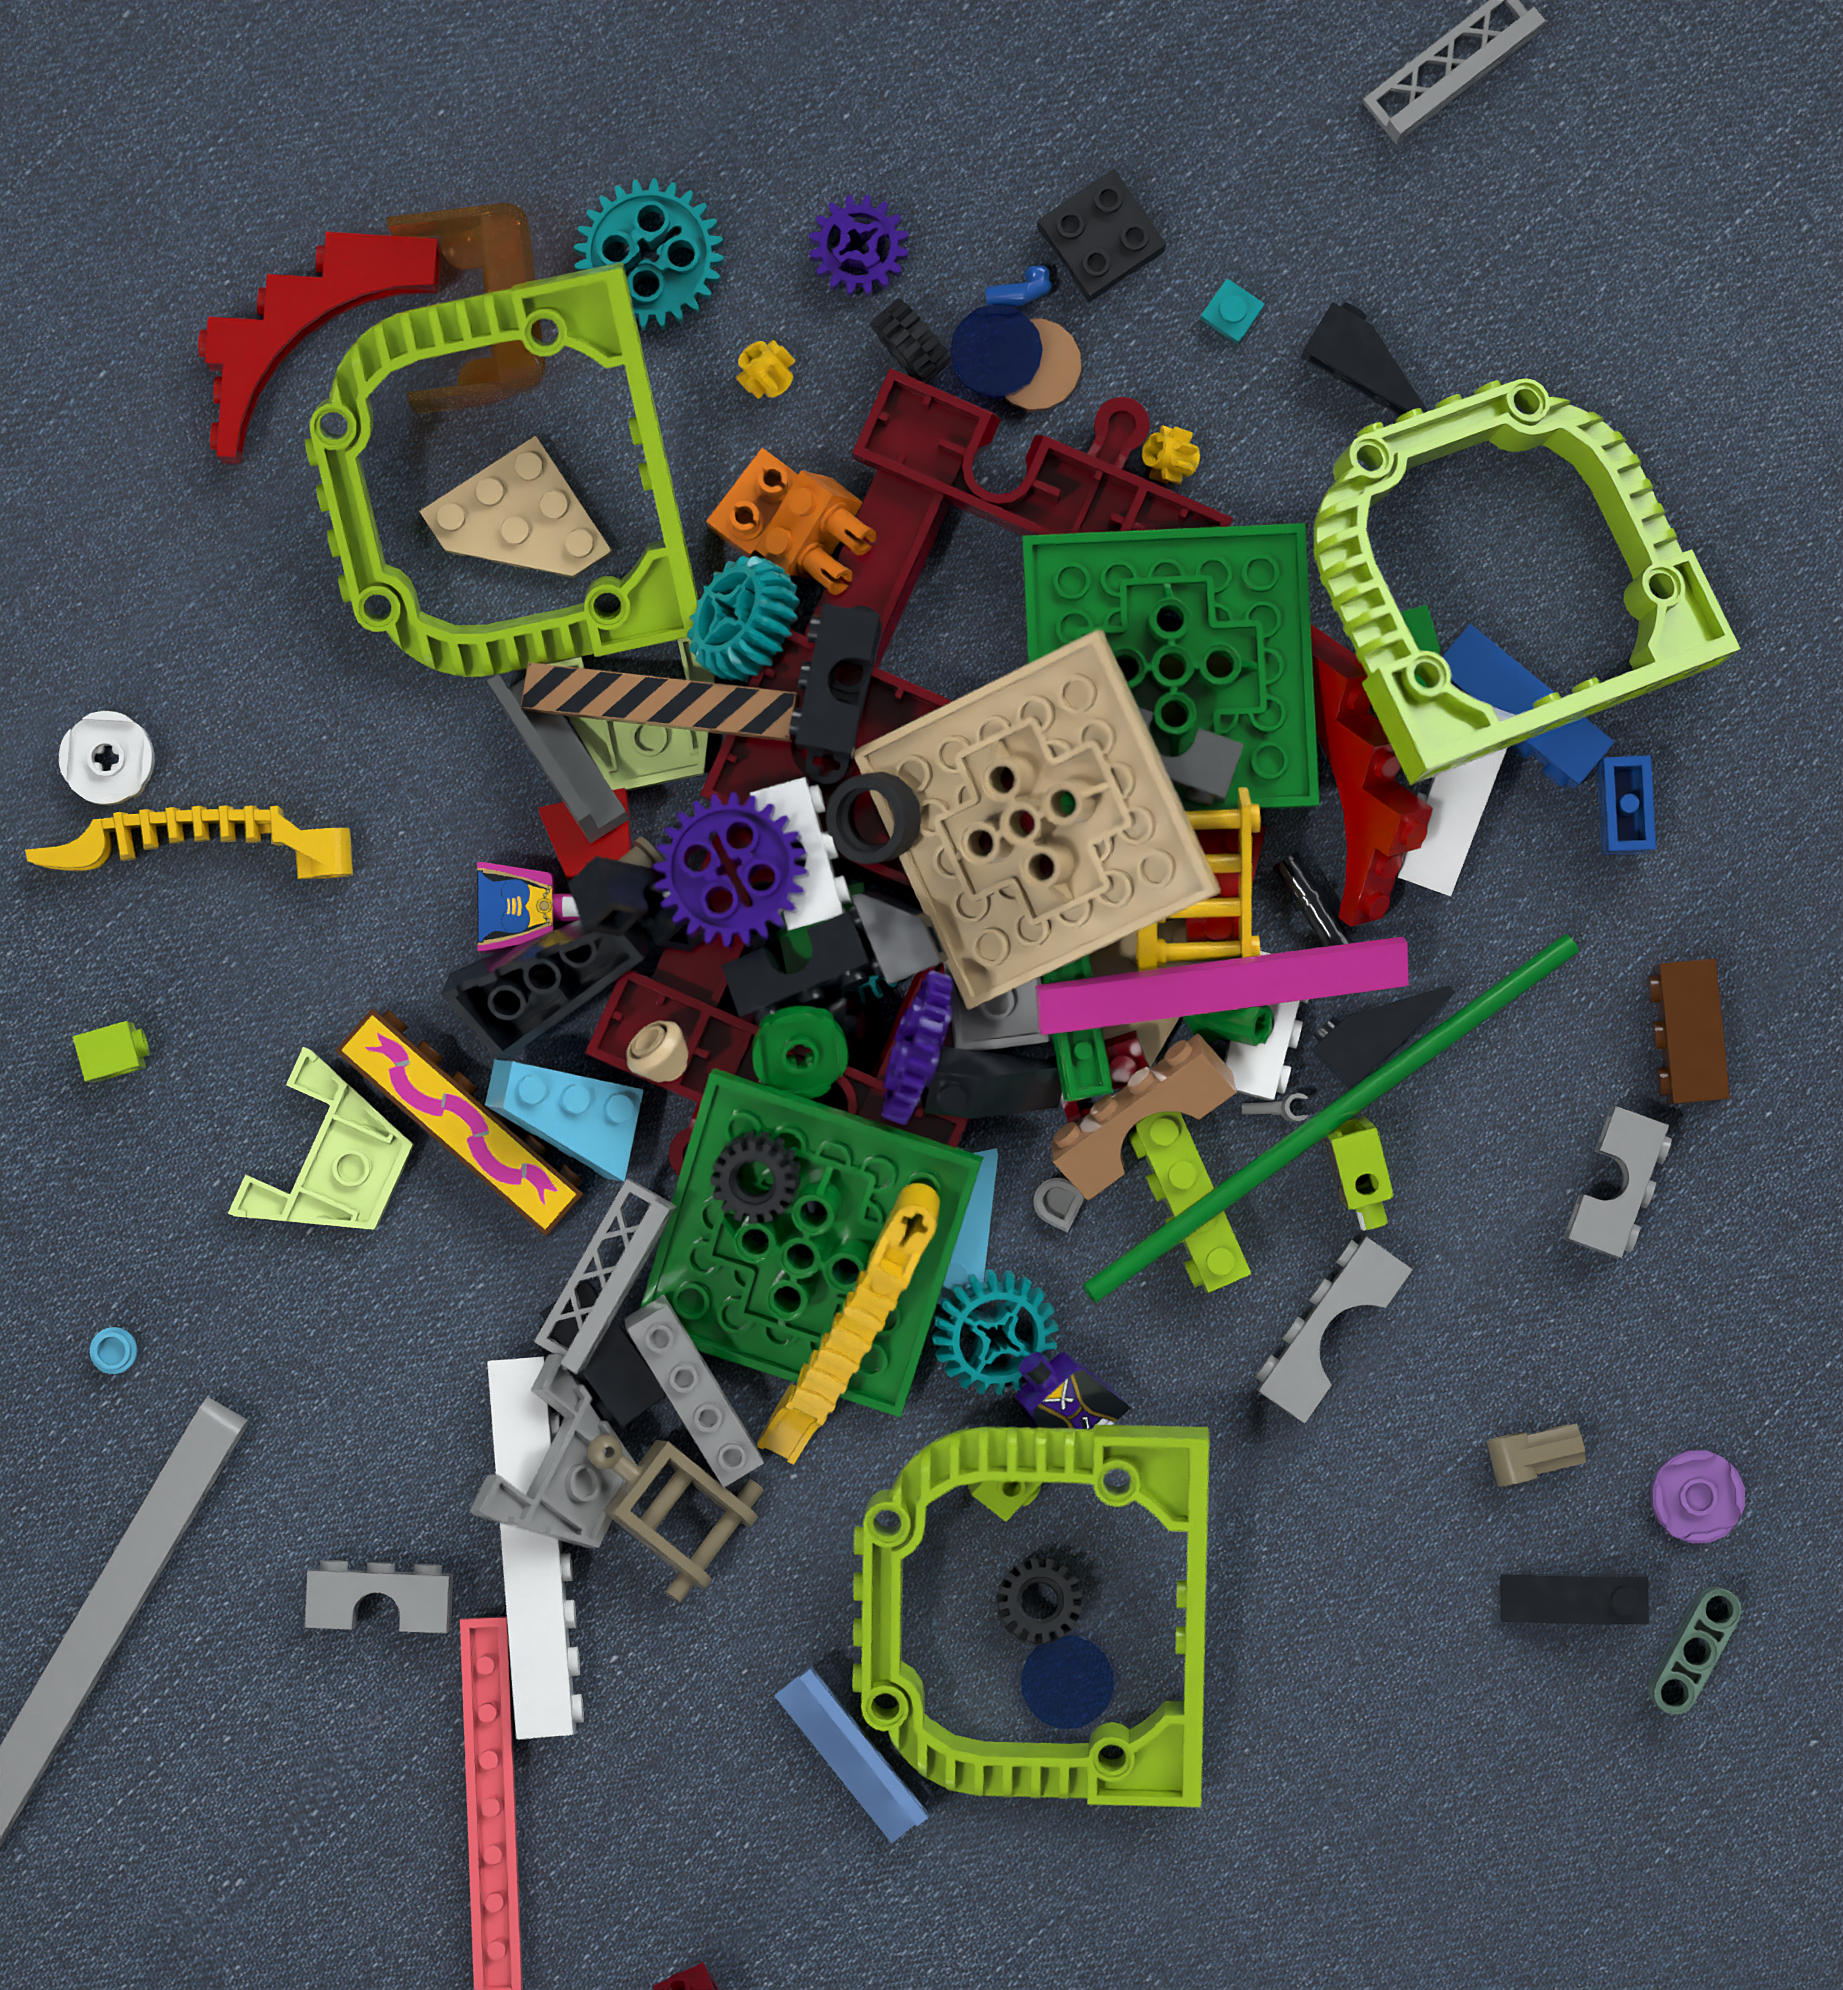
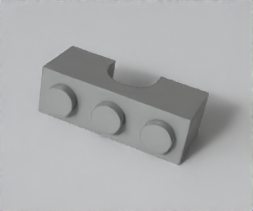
(1636, 1147)
(421, 1595)

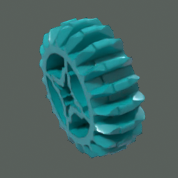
(743, 618)
(1003, 1314)

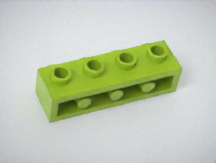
(1181, 1181)

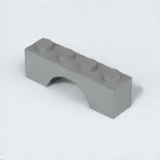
(1365, 1278)

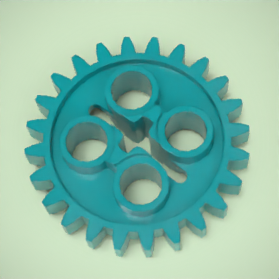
(621, 223)

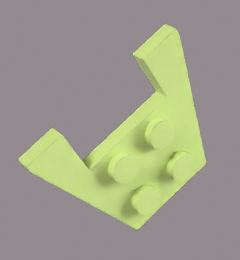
(645, 754)
(348, 1166)

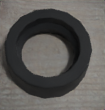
(841, 820)

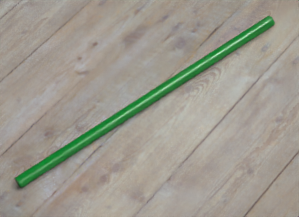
(1329, 1119)

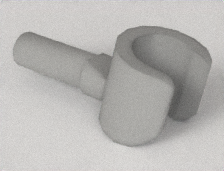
(1275, 1107)

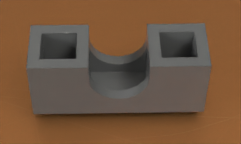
(1204, 768)

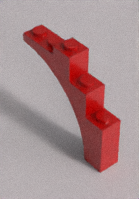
(250, 350)
(1378, 812)

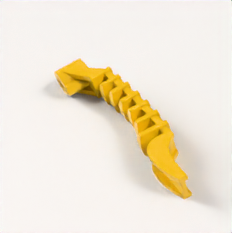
(319, 852)
(852, 1332)

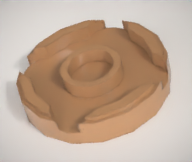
(1057, 373)

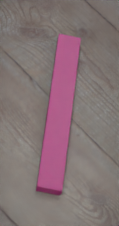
(1221, 985)

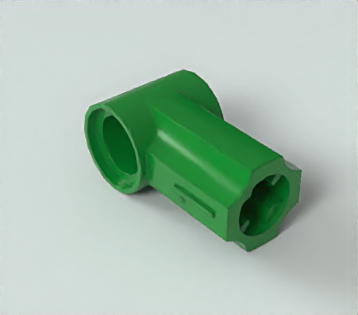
(1240, 1025)

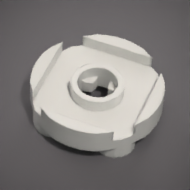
(89, 738)

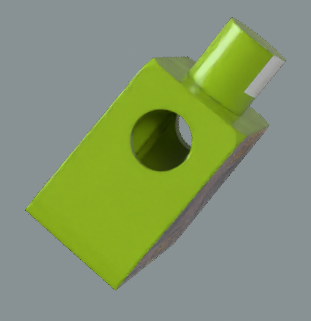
(1357, 1151)

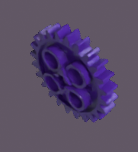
(768, 850)
(917, 1047)

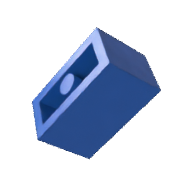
(1626, 805)

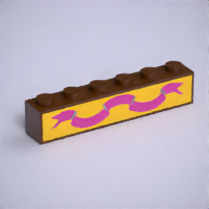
(460, 1121)

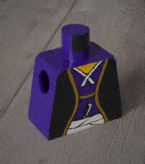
(1066, 1394)

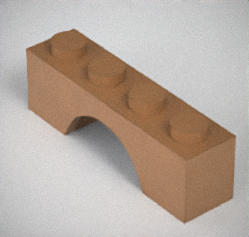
(1185, 1081)

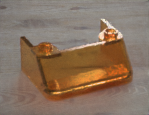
(501, 244)

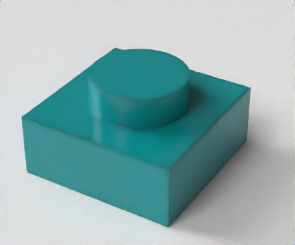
(1232, 311)

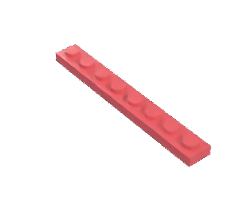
(491, 1804)

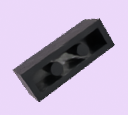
(616, 1368)

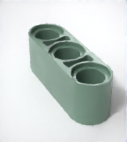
(1715, 1637)

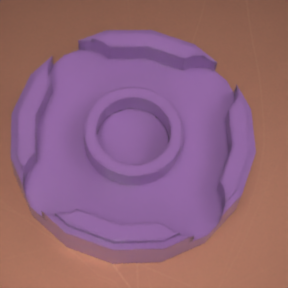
(1697, 1496)

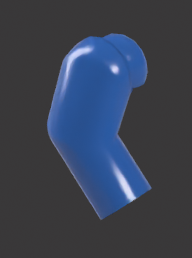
(1020, 294)

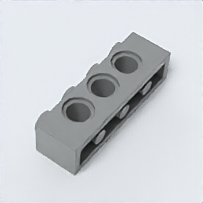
(693, 1391)

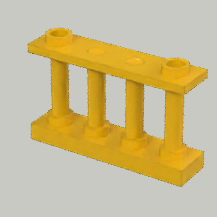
(1155, 952)

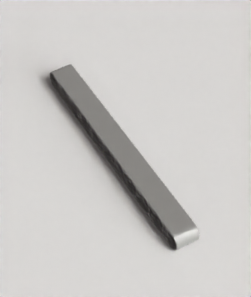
(114, 1603)

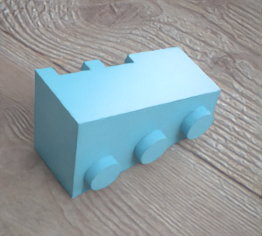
(572, 1112)

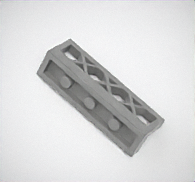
(1459, 79)
(619, 1283)

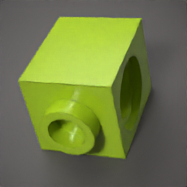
(111, 1051)

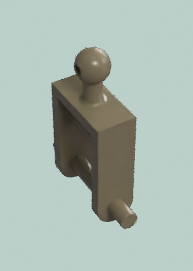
(638, 1479)

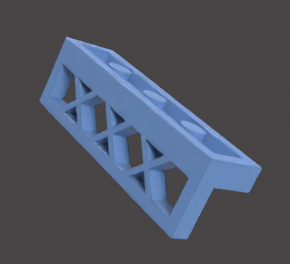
(851, 1754)

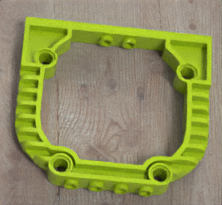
(591, 316)
(1439, 724)
(1161, 1752)

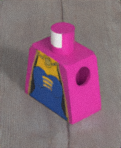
(517, 906)

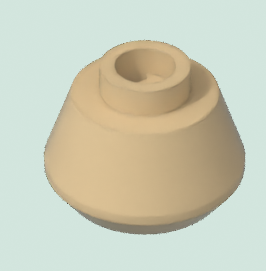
(658, 1052)

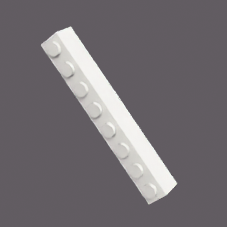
(533, 1562)

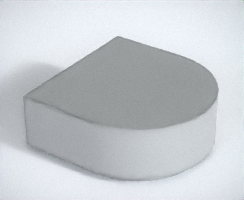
(1057, 1203)

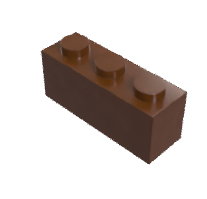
(1689, 1032)

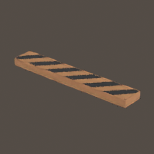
(659, 701)

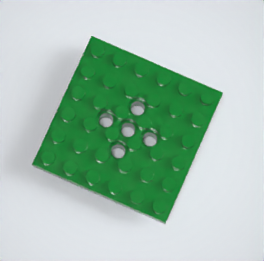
(1237, 598)
(731, 1285)

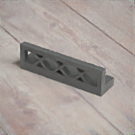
(563, 763)

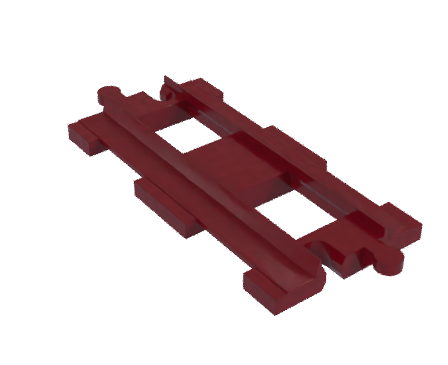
(924, 463)

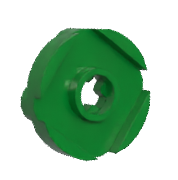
(800, 1026)

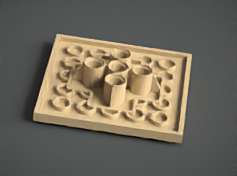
(1117, 859)

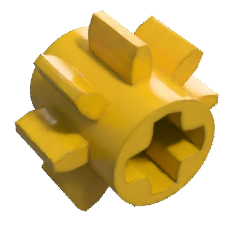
(765, 369)
(1171, 455)

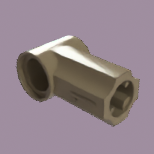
(1525, 1455)

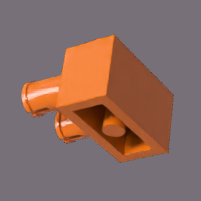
(752, 503)
(810, 526)

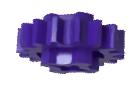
(848, 229)

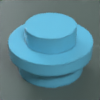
(113, 1350)

